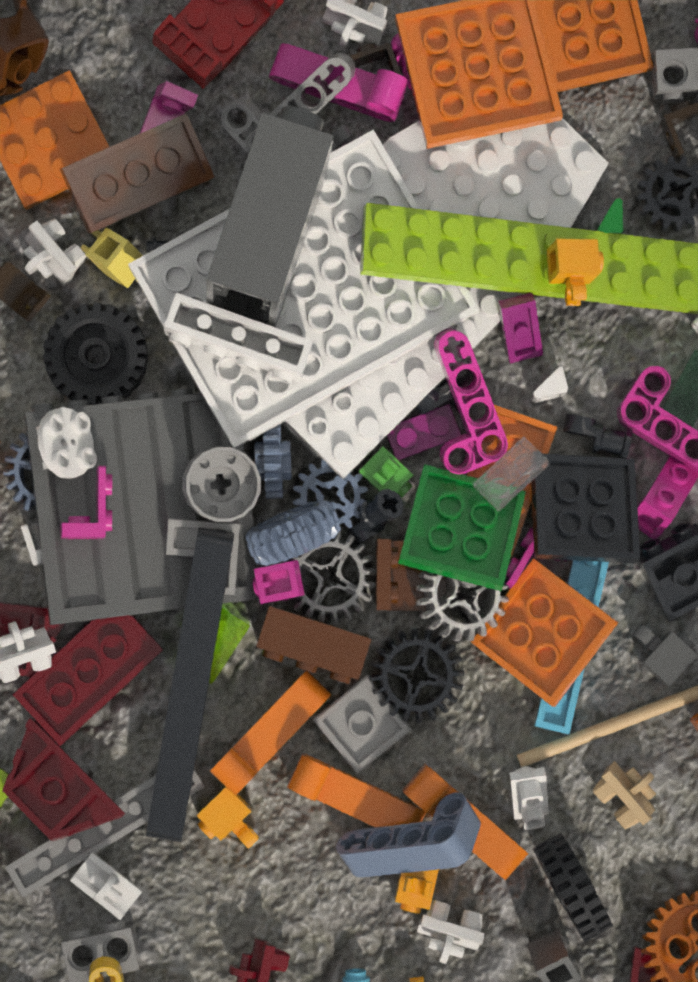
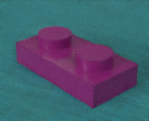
(520, 327)
(423, 432)

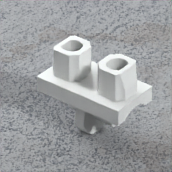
(356, 22)
(48, 256)
(24, 647)
(529, 796)
(106, 885)
(465, 934)

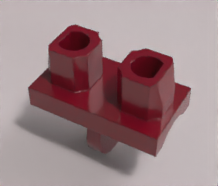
(259, 964)

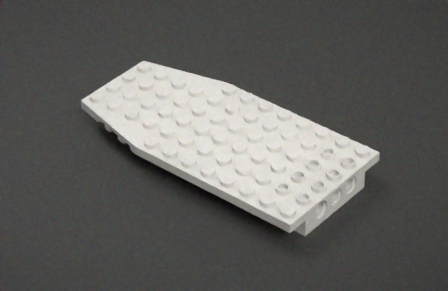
(515, 175)

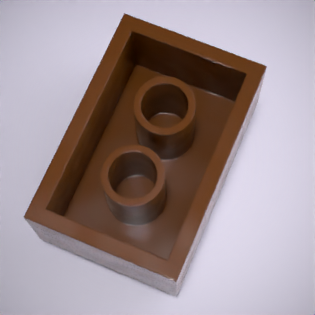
(313, 645)

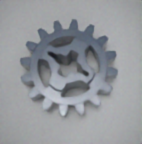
(273, 462)
(311, 483)

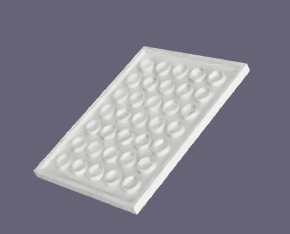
(348, 316)

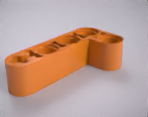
(270, 733)
(351, 795)
(492, 843)

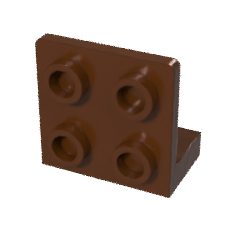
(397, 582)

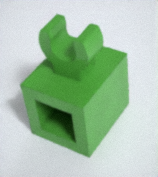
(386, 472)

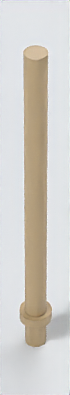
(609, 726)

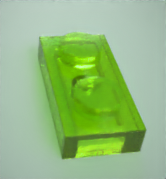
(229, 635)

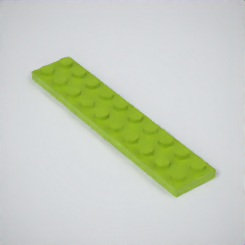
(514, 257)

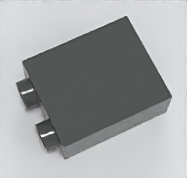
(270, 215)

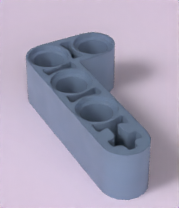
(414, 846)

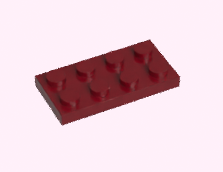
(87, 674)

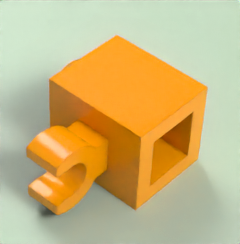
(574, 264)
(226, 814)
(416, 890)

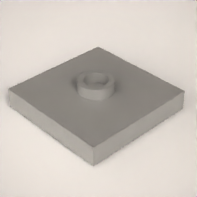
(360, 725)

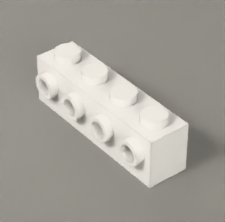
(237, 337)

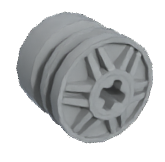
(237, 497)

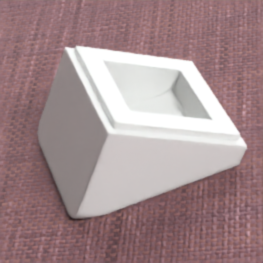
(553, 387)

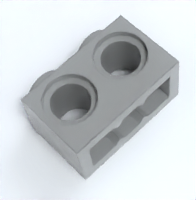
(682, 62)
(100, 945)

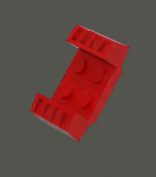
(211, 34)

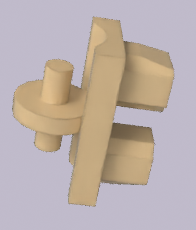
(631, 789)

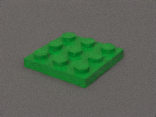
(459, 531)

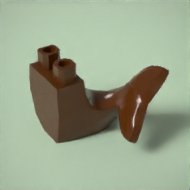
(21, 47)

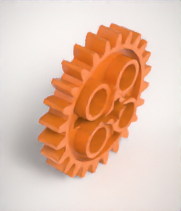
(676, 927)

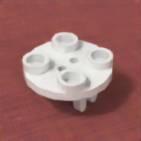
(66, 442)

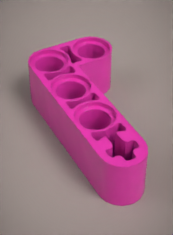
(366, 93)
(464, 398)
(654, 414)

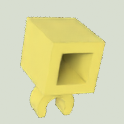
(112, 255)

